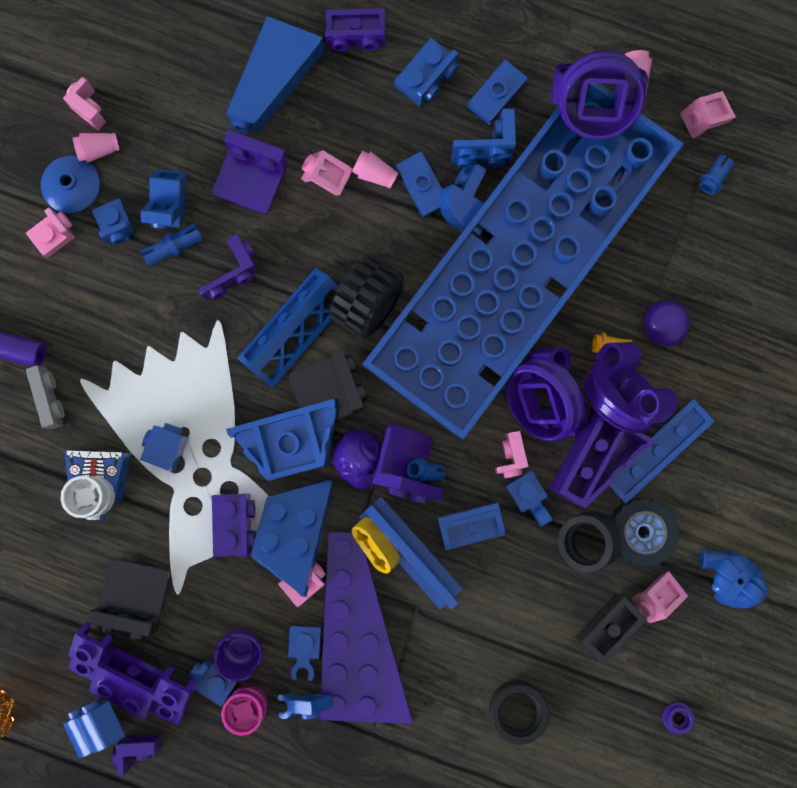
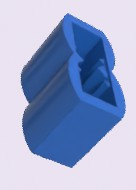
(93, 728)

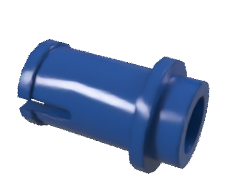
(713, 179)
(421, 470)
(711, 559)

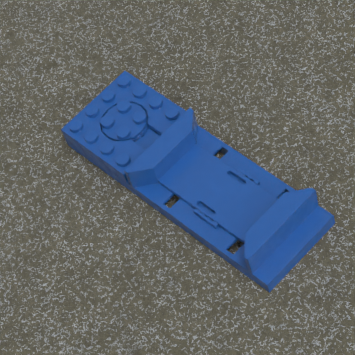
(491, 298)

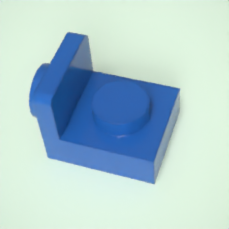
(114, 222)
(211, 683)

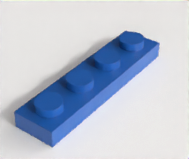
(668, 444)

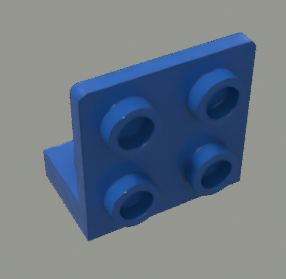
(490, 152)

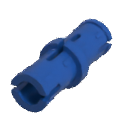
(171, 245)

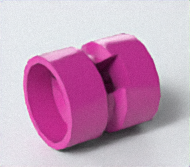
(244, 710)

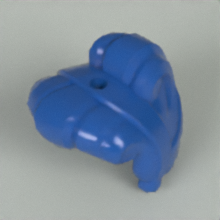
(749, 592)

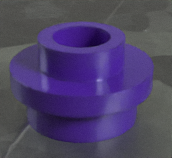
(682, 726)

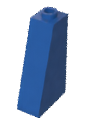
(272, 73)

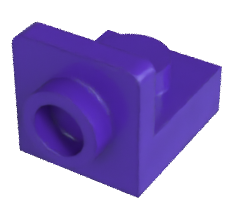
(138, 746)

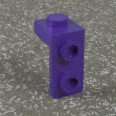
(240, 275)

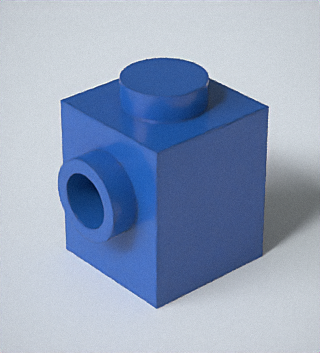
(164, 446)

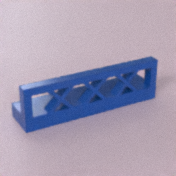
(284, 325)

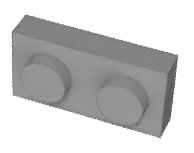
(42, 387)

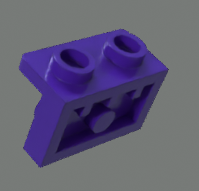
(232, 525)

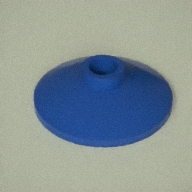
(79, 193)

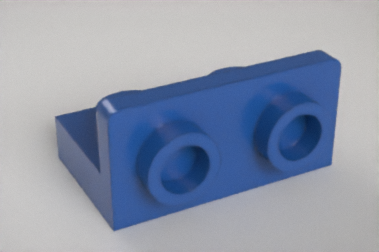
(426, 72)

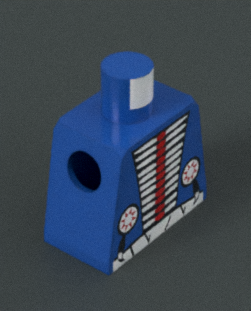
(108, 465)

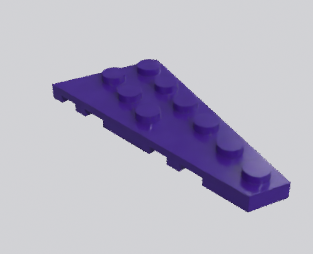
(356, 645)

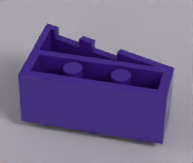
(596, 460)

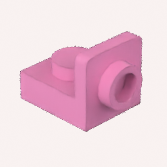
(79, 101)
(707, 113)
(326, 172)
(51, 233)
(513, 449)
(316, 582)
(660, 598)

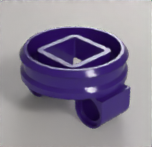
(603, 67)
(548, 370)
(616, 371)

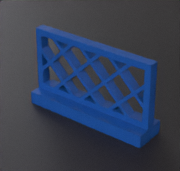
(415, 556)

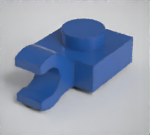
(527, 495)
(307, 705)

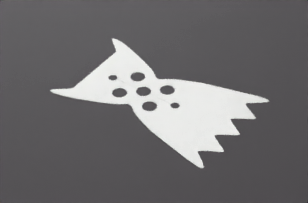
(188, 394)

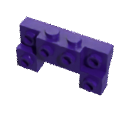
(127, 679)

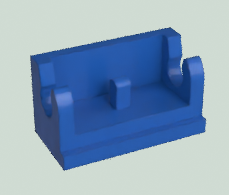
(471, 526)

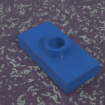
(497, 92)
(420, 183)

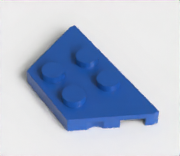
(289, 440)
(292, 533)

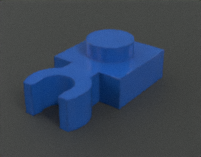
(304, 645)

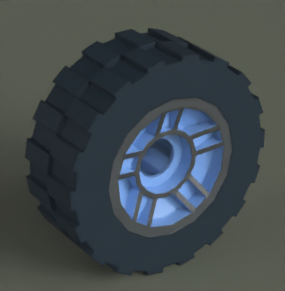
(662, 531)

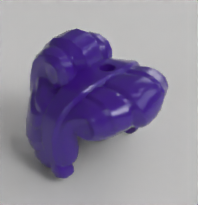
(357, 457)

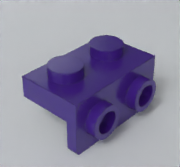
(355, 29)

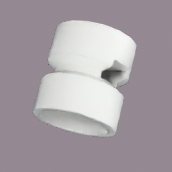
(87, 496)

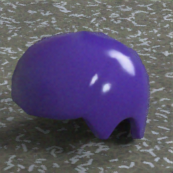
(666, 323)
(237, 655)

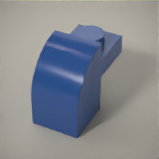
(167, 199)
(457, 201)

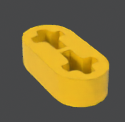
(375, 545)

